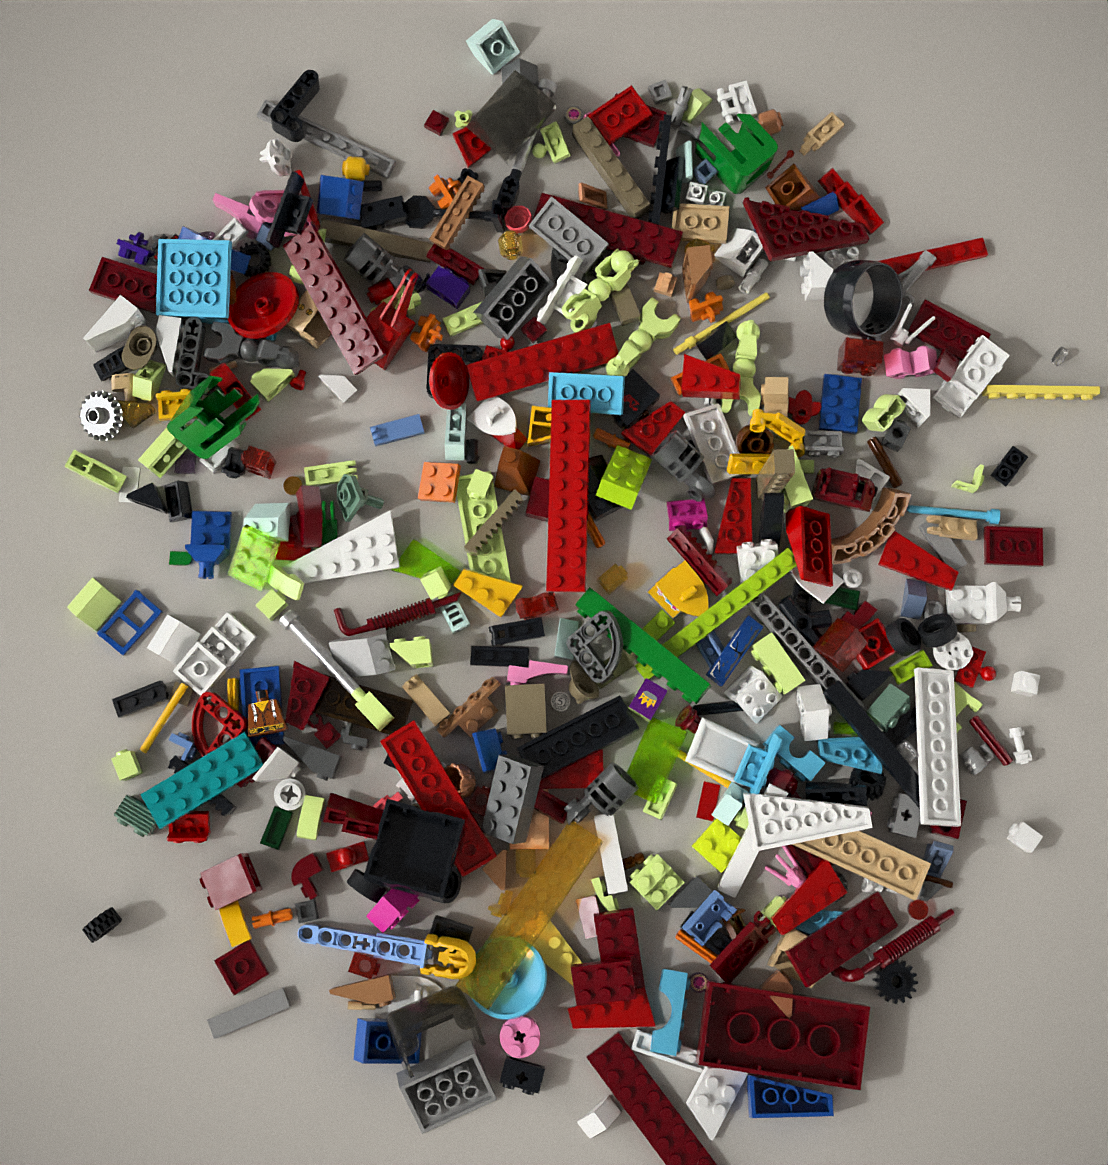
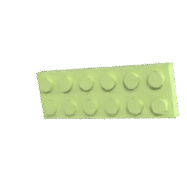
(473, 515)

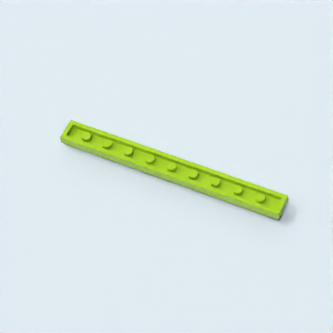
(726, 607)

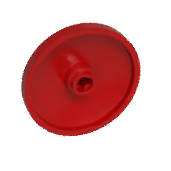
(263, 305)

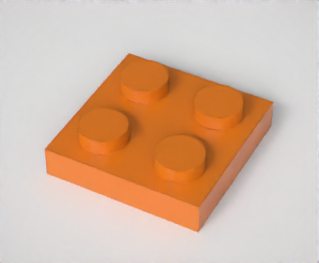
(439, 482)

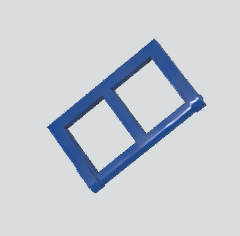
(139, 631)

